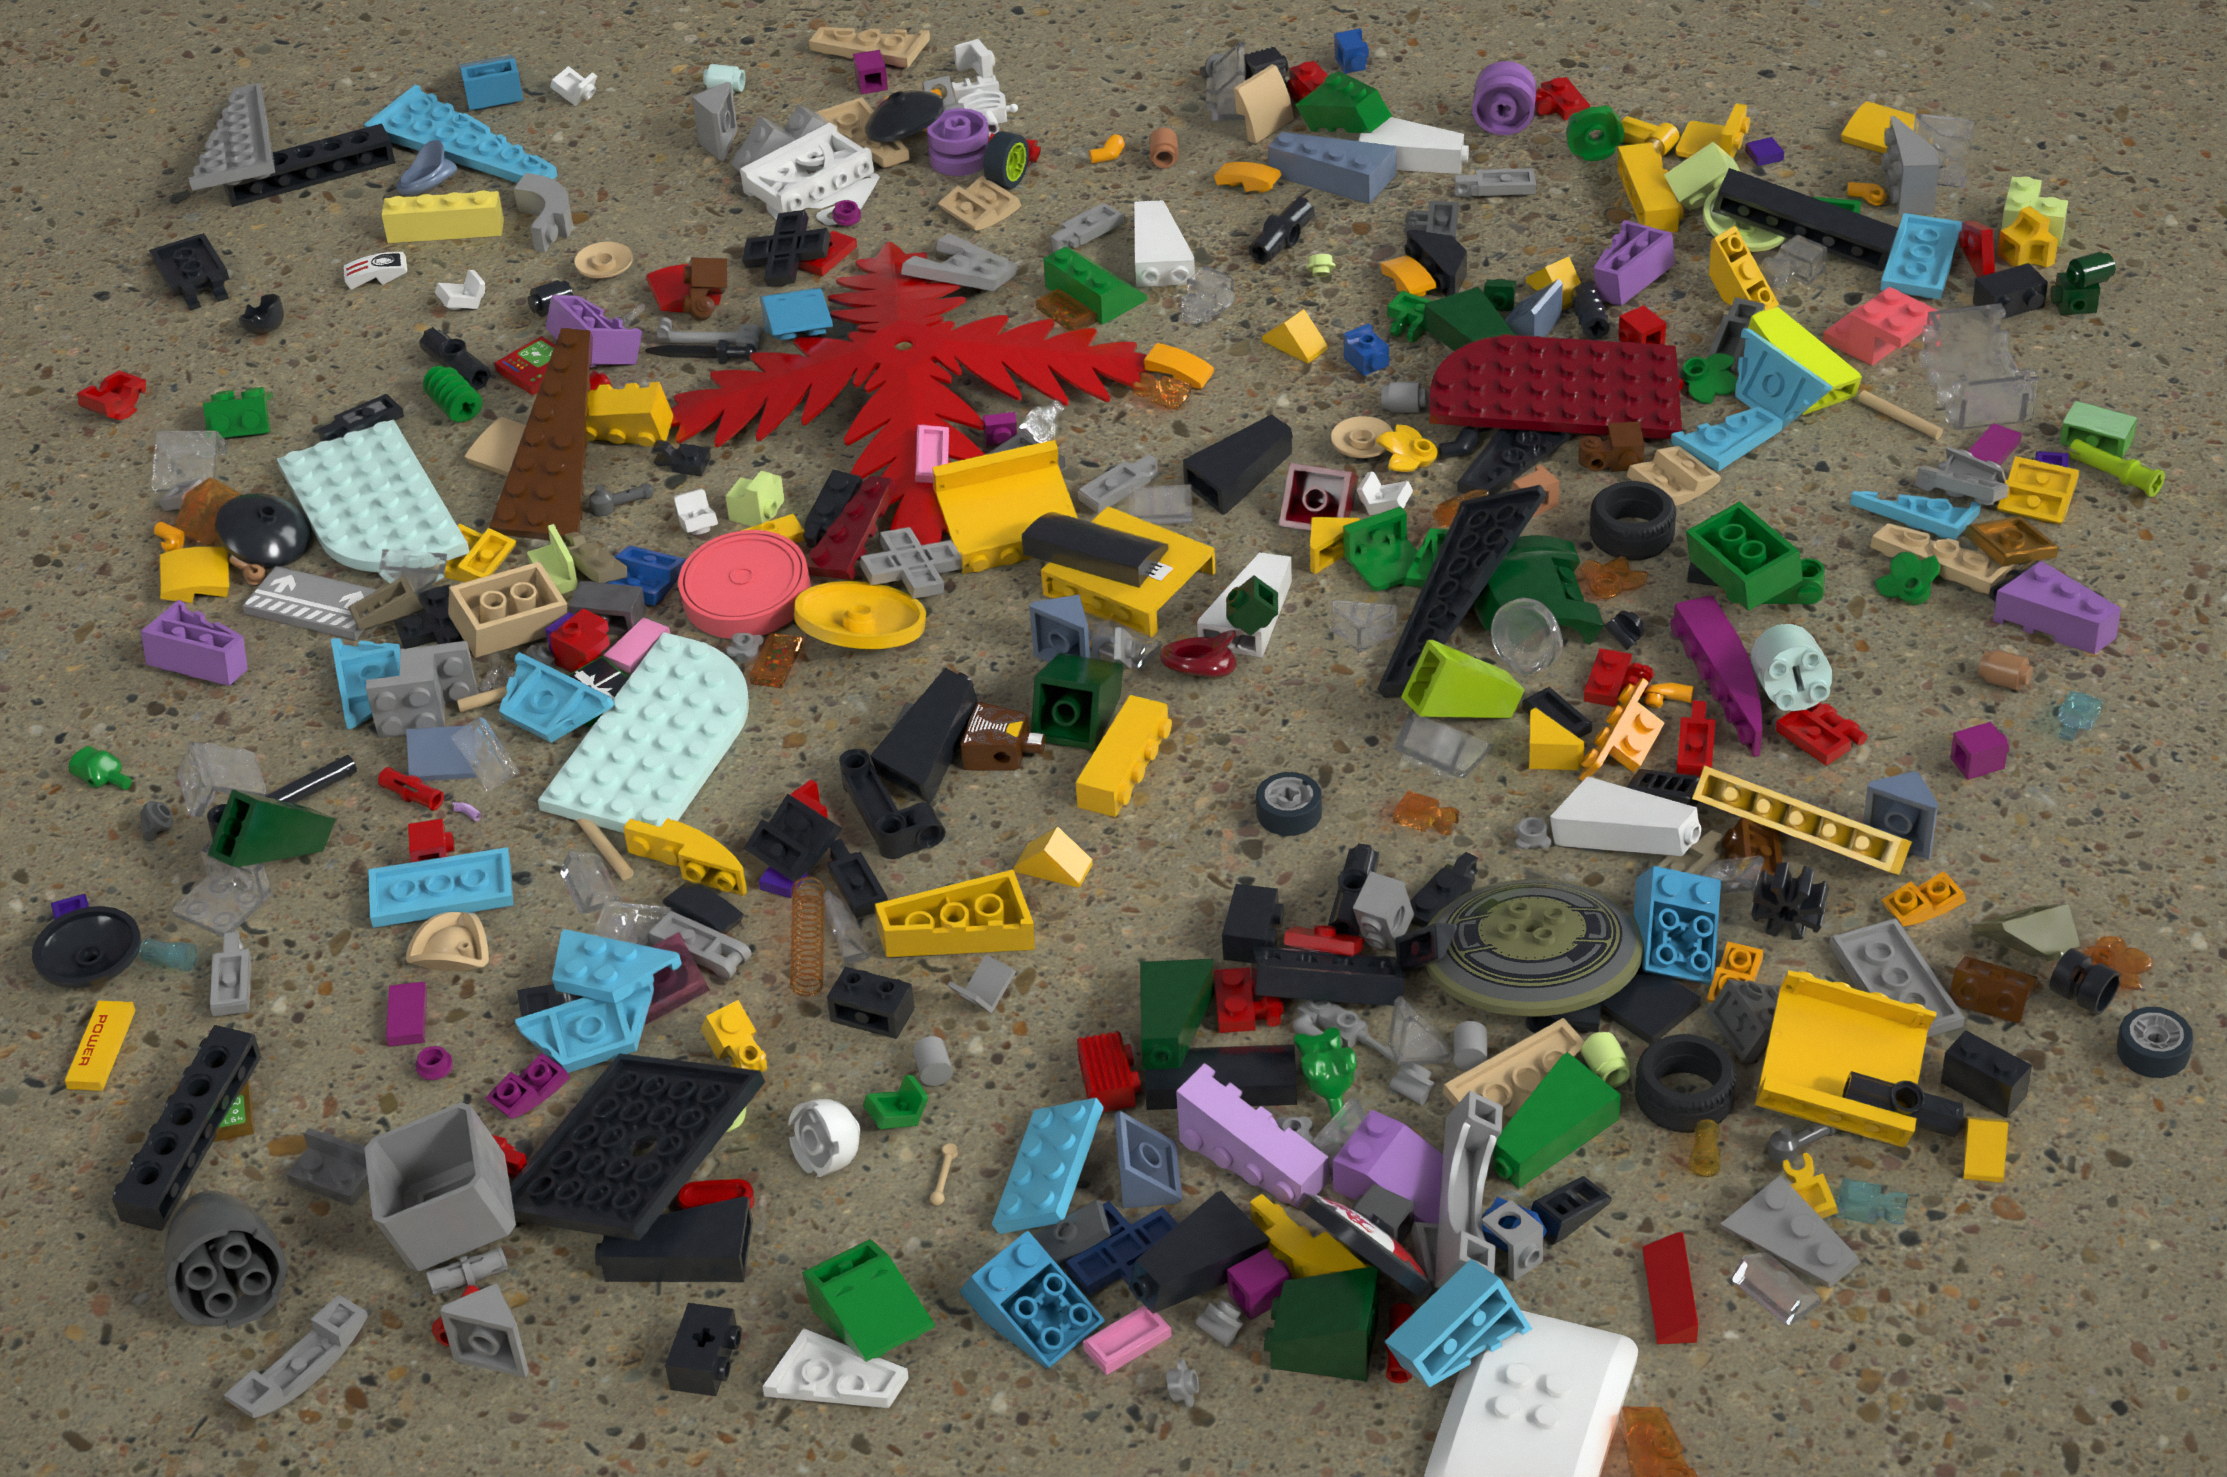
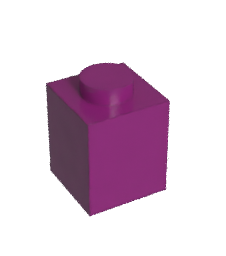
(870, 72)
(1979, 750)
(1256, 1282)

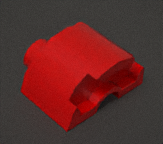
(115, 395)

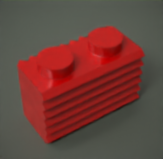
(1106, 1070)

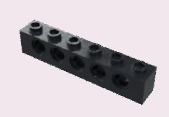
(318, 163)
(186, 1128)

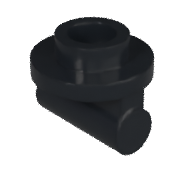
(1626, 628)

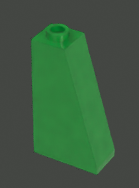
(1555, 1121)

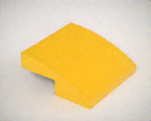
(1868, 126)
(2039, 490)
(485, 555)
(193, 571)

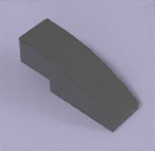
(1728, 337)

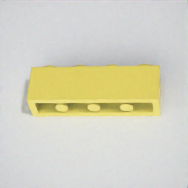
(442, 216)

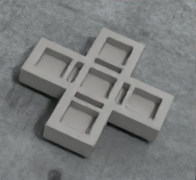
(911, 562)

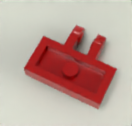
(1559, 97)
(1611, 675)

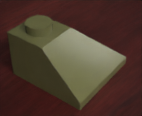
(2034, 930)

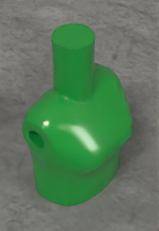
(98, 768)

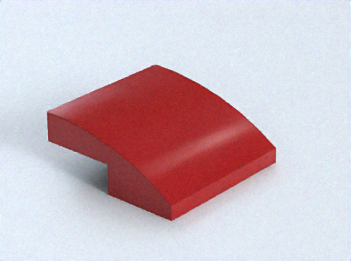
(669, 288)

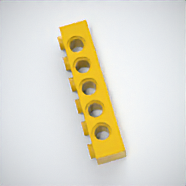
(1802, 820)

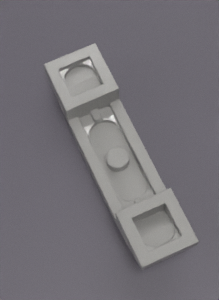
(303, 1364)

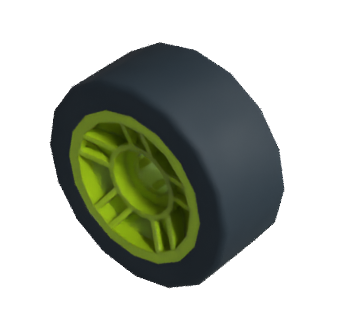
(1006, 159)

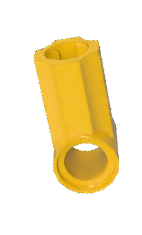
(1640, 132)

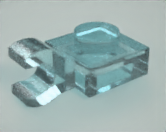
(2078, 712)

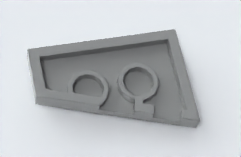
(1791, 1230)

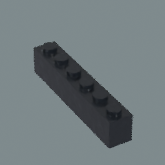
(1794, 213)

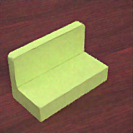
(556, 562)

